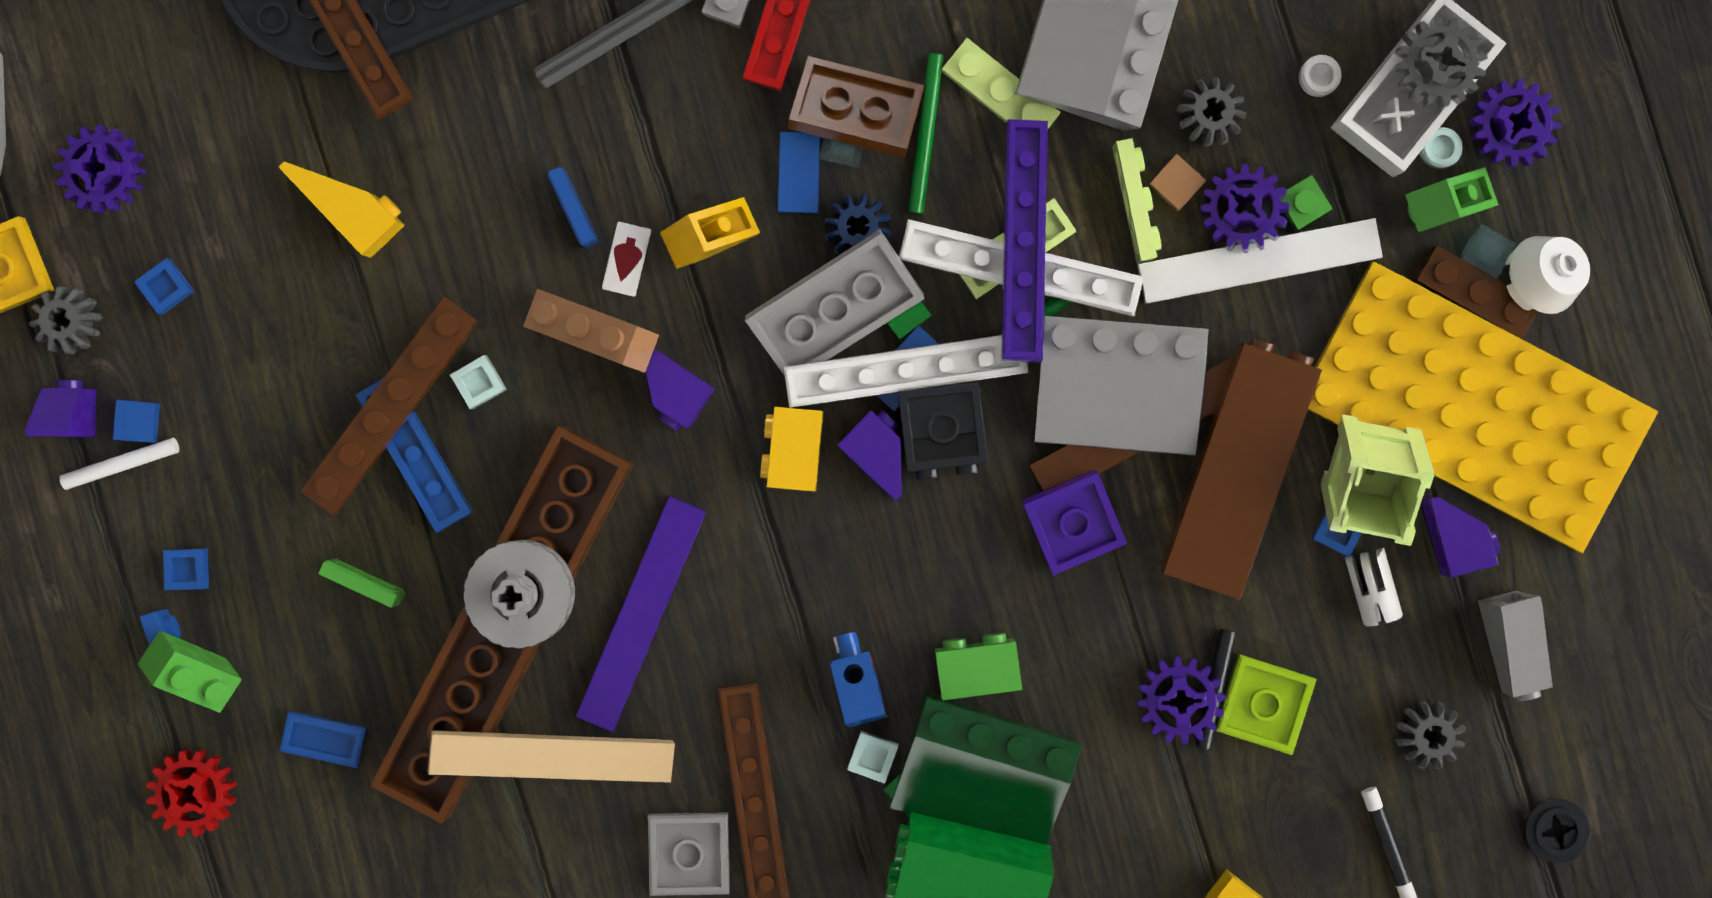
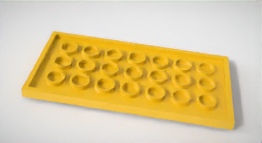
(1489, 406)

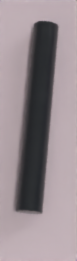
(1219, 670)

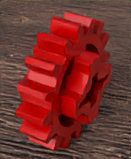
(180, 803)

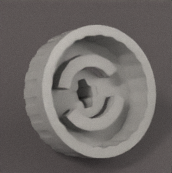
(504, 569)

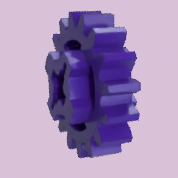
(1498, 117)
(99, 153)
(1257, 195)
(1200, 699)

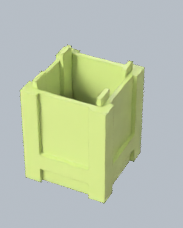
(1376, 480)

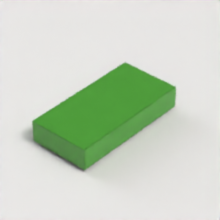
(362, 582)

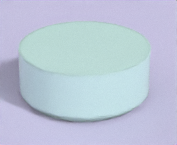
(1442, 149)

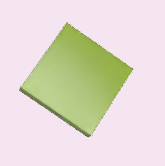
(1265, 704)

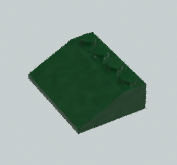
(985, 770)

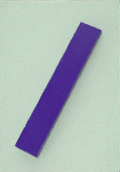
(1024, 241)
(641, 613)

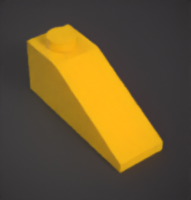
(355, 213)

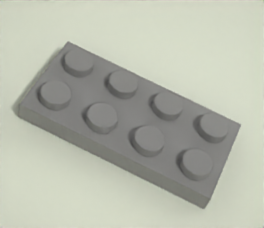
(835, 304)

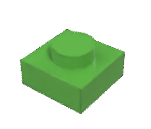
(1306, 203)

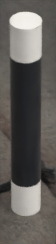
(1388, 843)

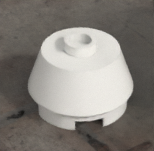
(1547, 273)

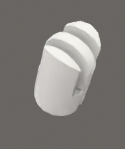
(1375, 597)

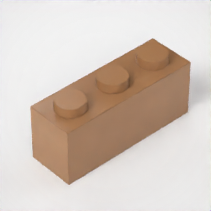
(591, 330)

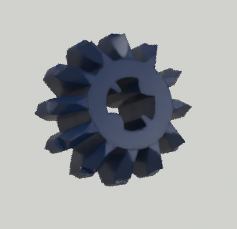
(856, 213)

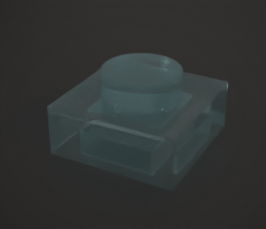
(841, 153)
(1488, 250)

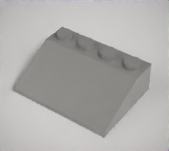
(1097, 57)
(1121, 385)

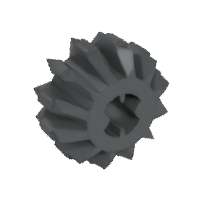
(1199, 102)
(55, 330)
(1431, 719)

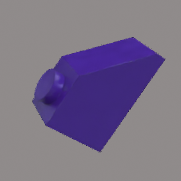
(676, 391)
(64, 411)
(877, 450)
(1459, 539)

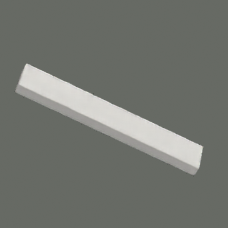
(1279, 258)
(983, 260)
(898, 371)

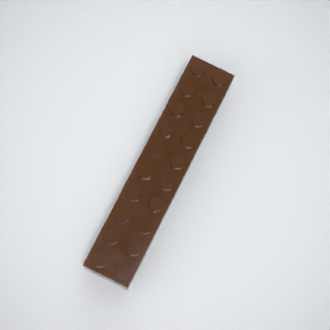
(472, 675)

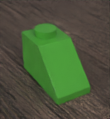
(1451, 199)

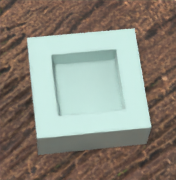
(478, 382)
(872, 756)

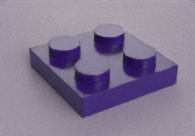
(1074, 522)

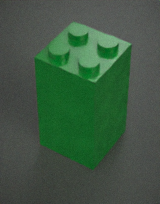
(965, 862)

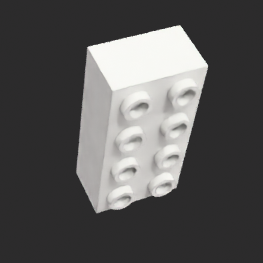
(1383, 118)

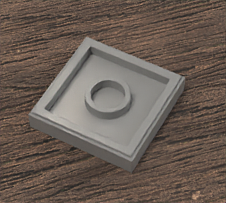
(689, 854)

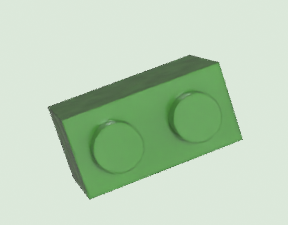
(978, 667)
(189, 671)

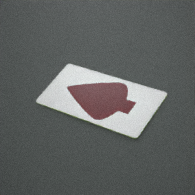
(626, 259)

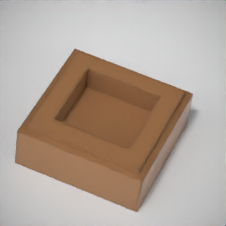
(1177, 182)

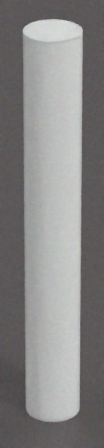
(119, 463)

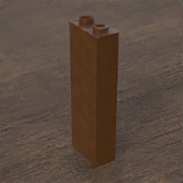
(1240, 468)

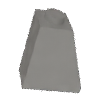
(1518, 643)

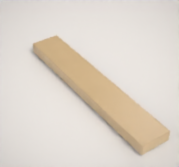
(550, 756)

